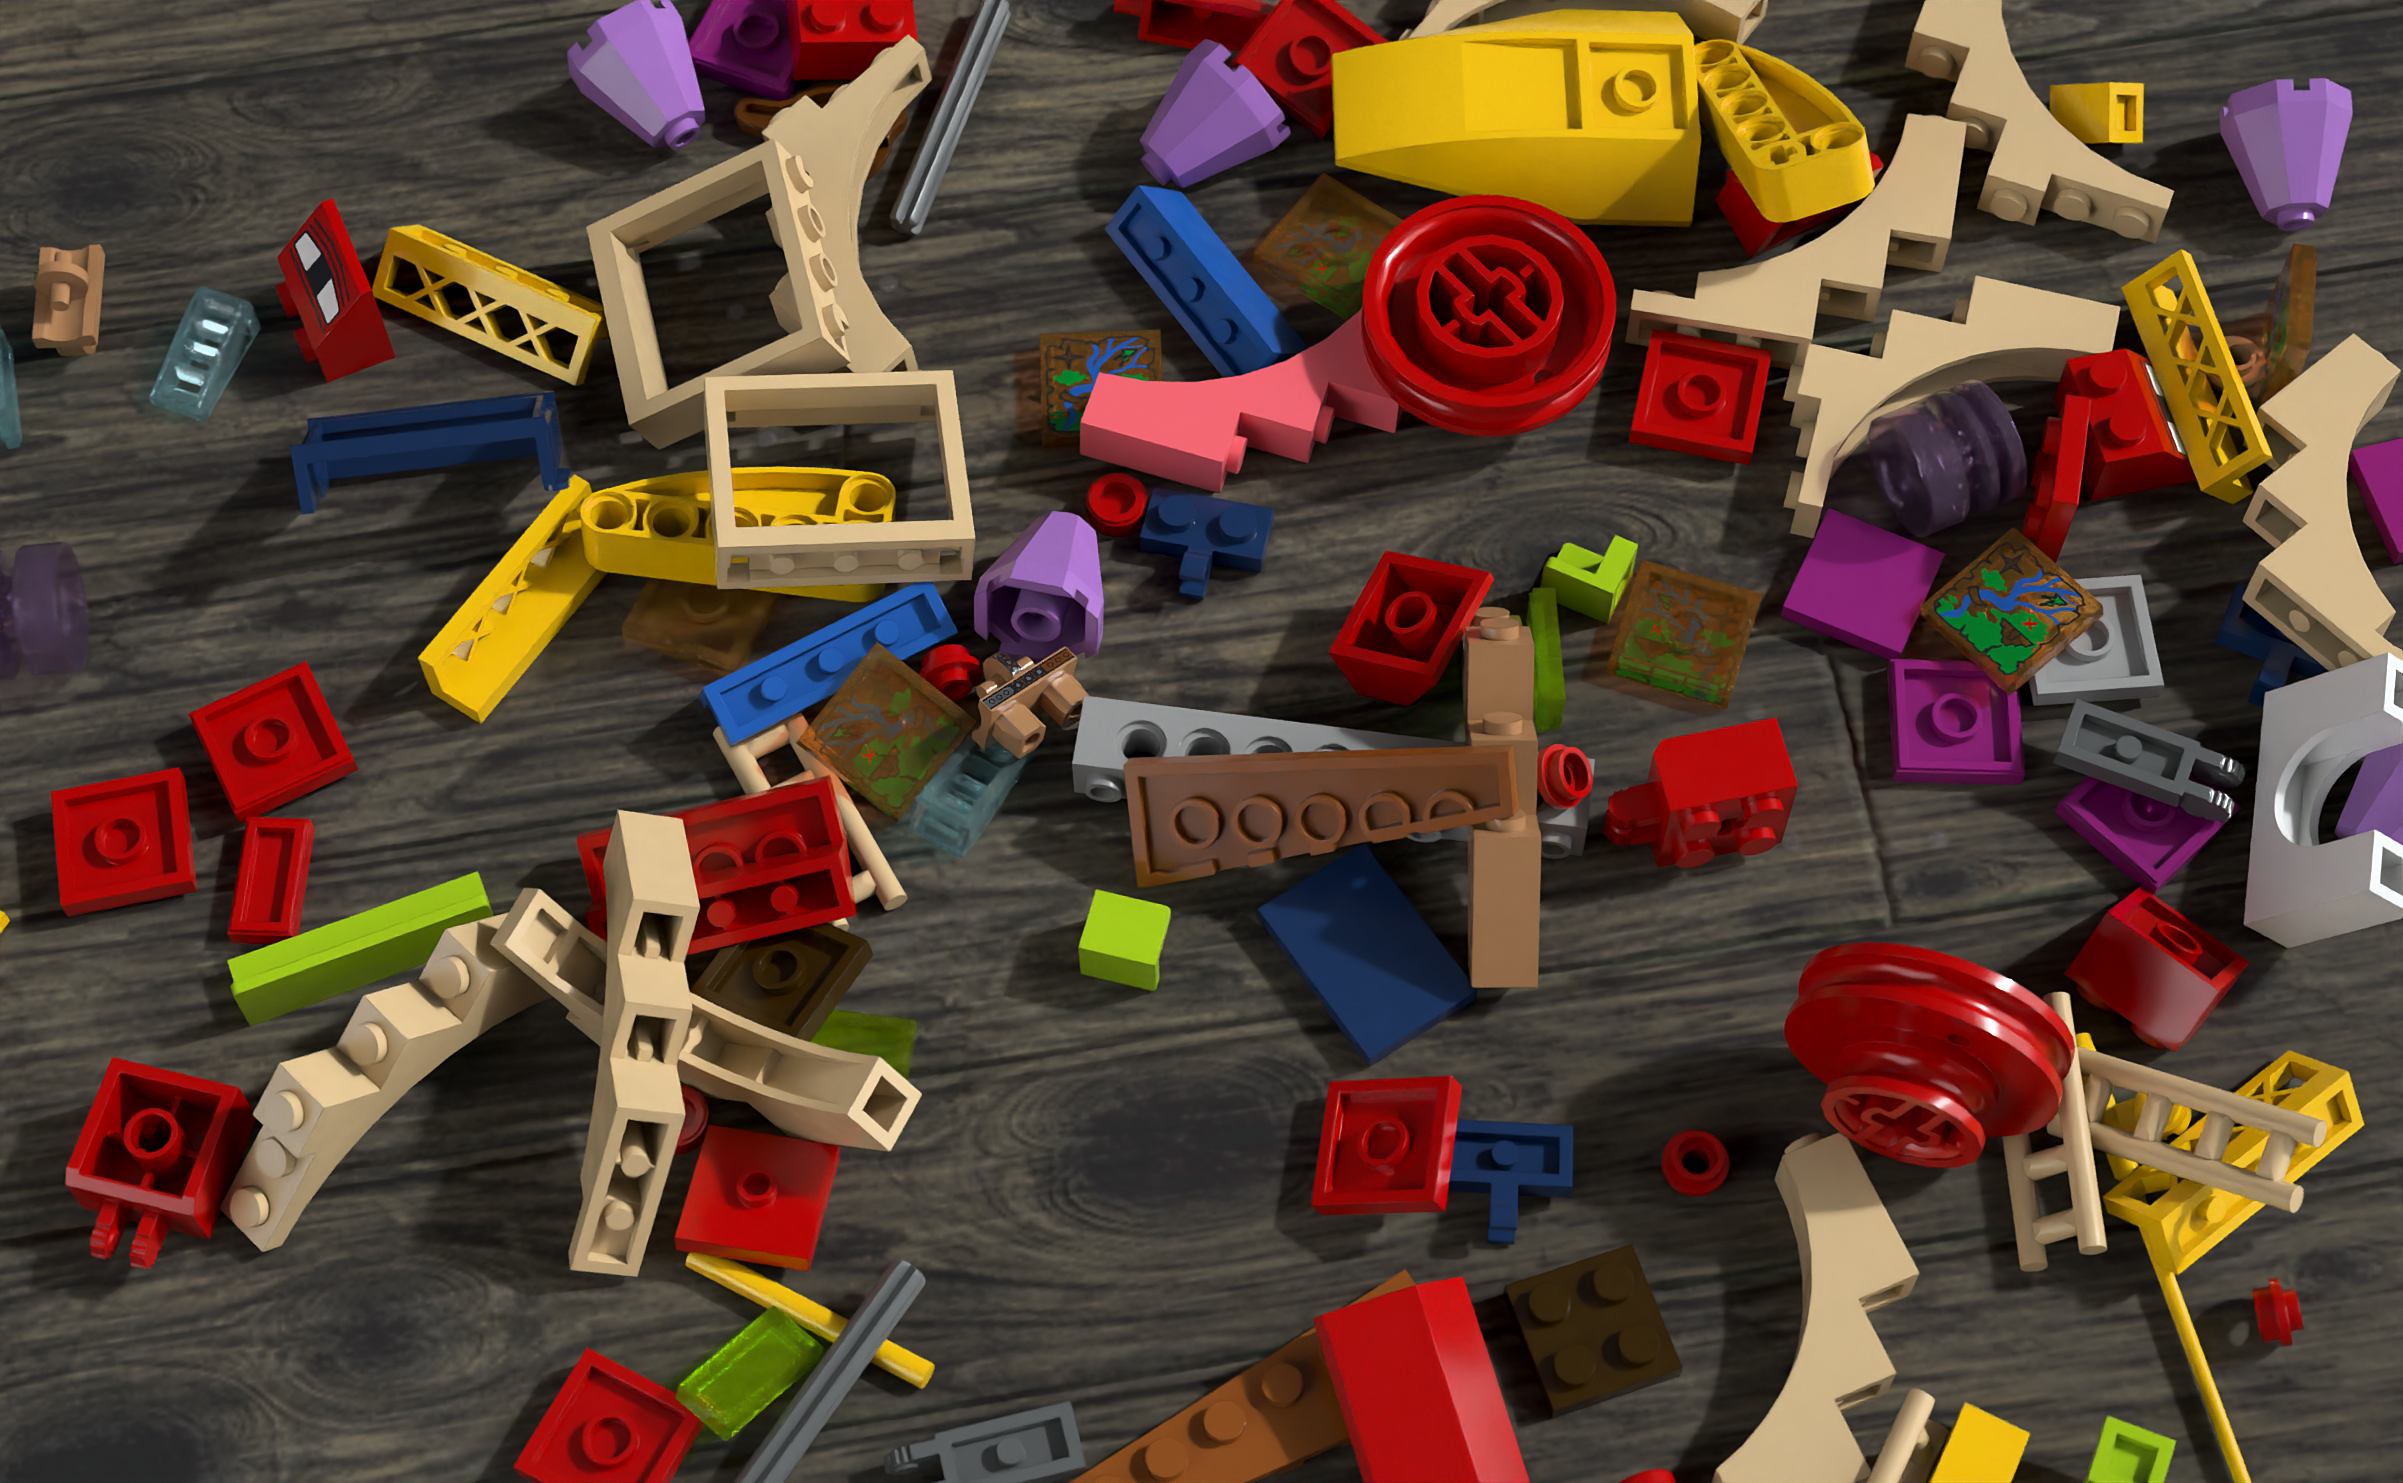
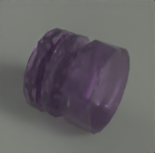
(1947, 458)
(43, 612)

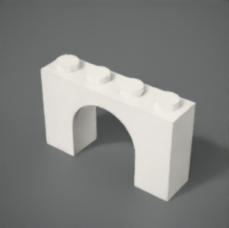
(2306, 743)

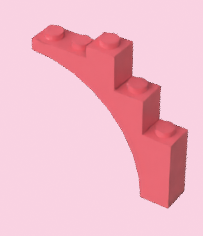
(1203, 427)

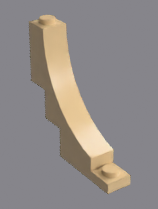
(1839, 273)
(2316, 576)
(644, 1025)
(1848, 1268)

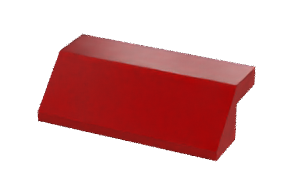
(756, 863)
(1420, 1388)

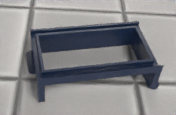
(427, 439)

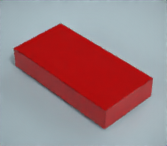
(271, 880)

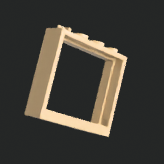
(617, 240)
(837, 551)

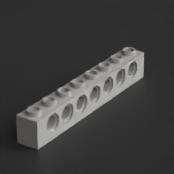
(1118, 728)

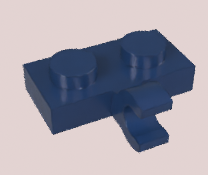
(1205, 534)
(2255, 636)
(1511, 1162)

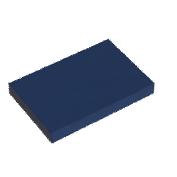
(1366, 954)

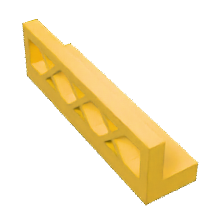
(496, 279)
(2185, 382)
(514, 610)
(2198, 1216)

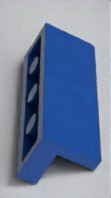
(1202, 282)
(822, 661)

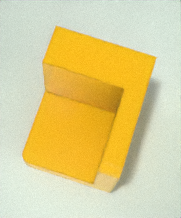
(2100, 111)

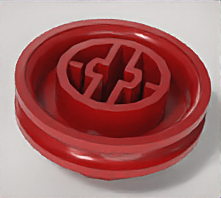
(1487, 315)
(1926, 1051)

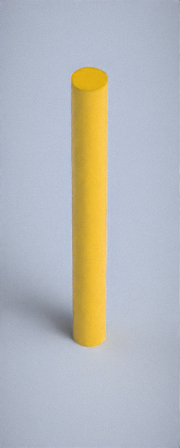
(805, 1313)

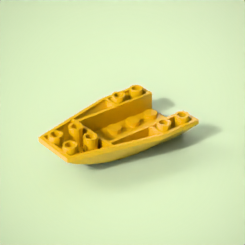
(1537, 108)

